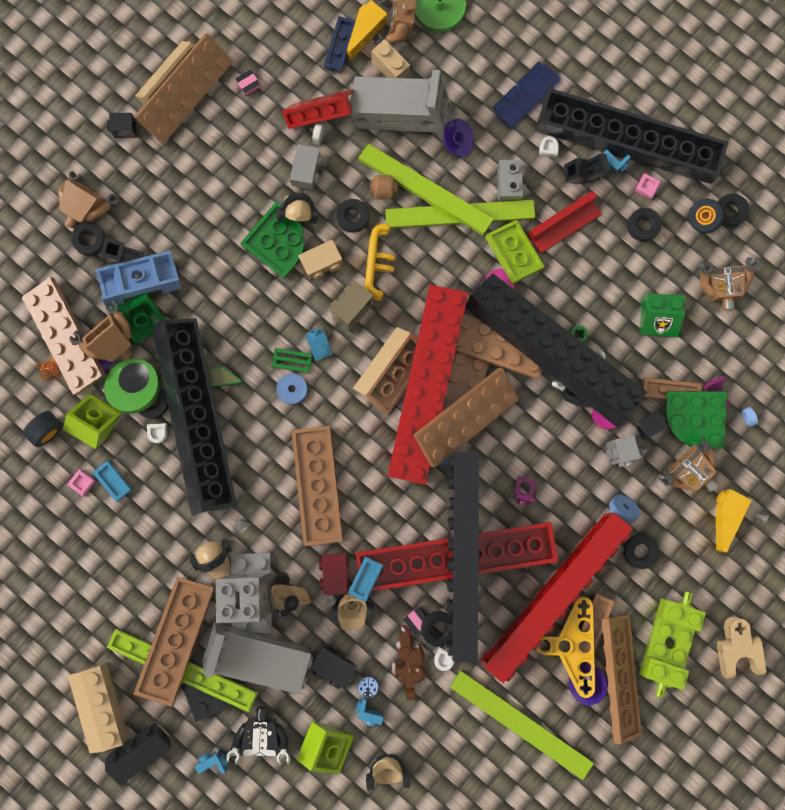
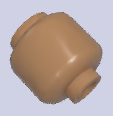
(383, 186)

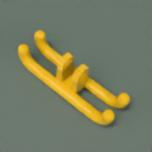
(379, 230)

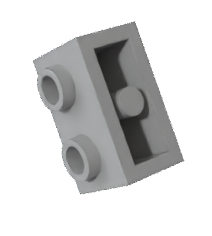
(305, 167)
(510, 180)
(622, 451)

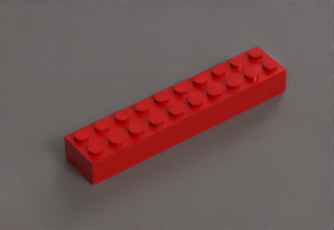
(427, 379)
(428, 559)
(556, 596)

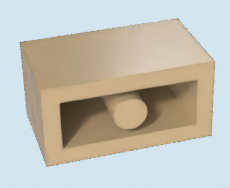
(389, 61)
(321, 260)

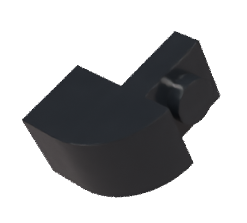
(586, 171)
(116, 252)

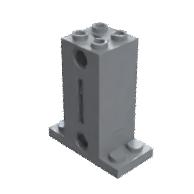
(401, 104)
(245, 593)
(256, 658)

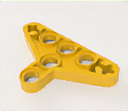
(574, 657)

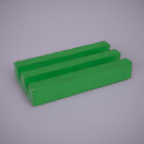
(293, 353)

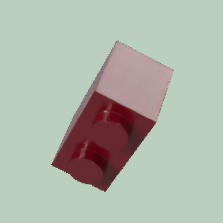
(334, 574)

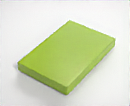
(514, 252)

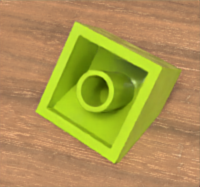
(91, 421)
(324, 748)

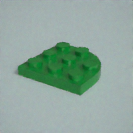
(275, 242)
(697, 416)

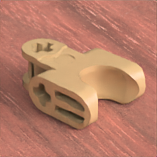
(739, 645)

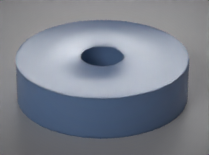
(292, 397)
(624, 508)

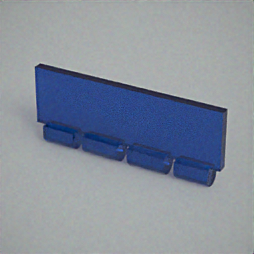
(527, 95)

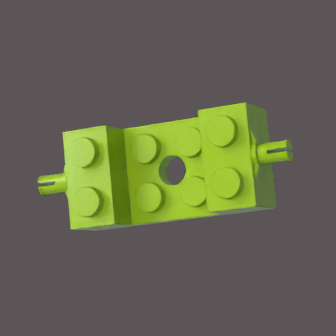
(668, 664)

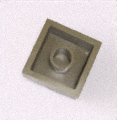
(351, 306)

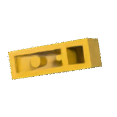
(367, 25)
(729, 515)

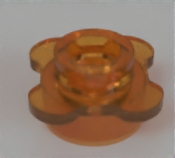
(54, 371)

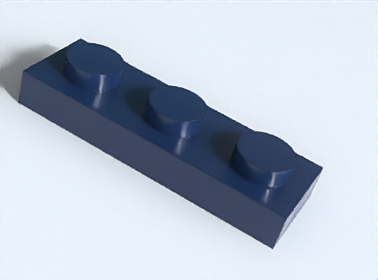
(338, 47)

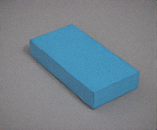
(112, 481)
(365, 579)

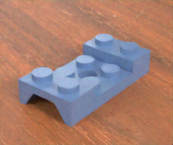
(156, 270)

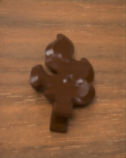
(414, 659)

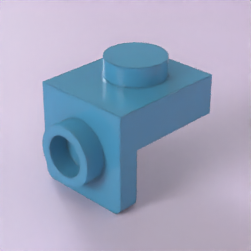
(615, 165)
(318, 344)
(369, 716)
(207, 761)

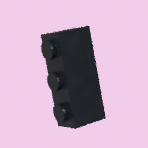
(137, 753)

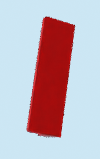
(318, 109)
(565, 222)

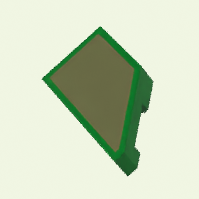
(222, 377)

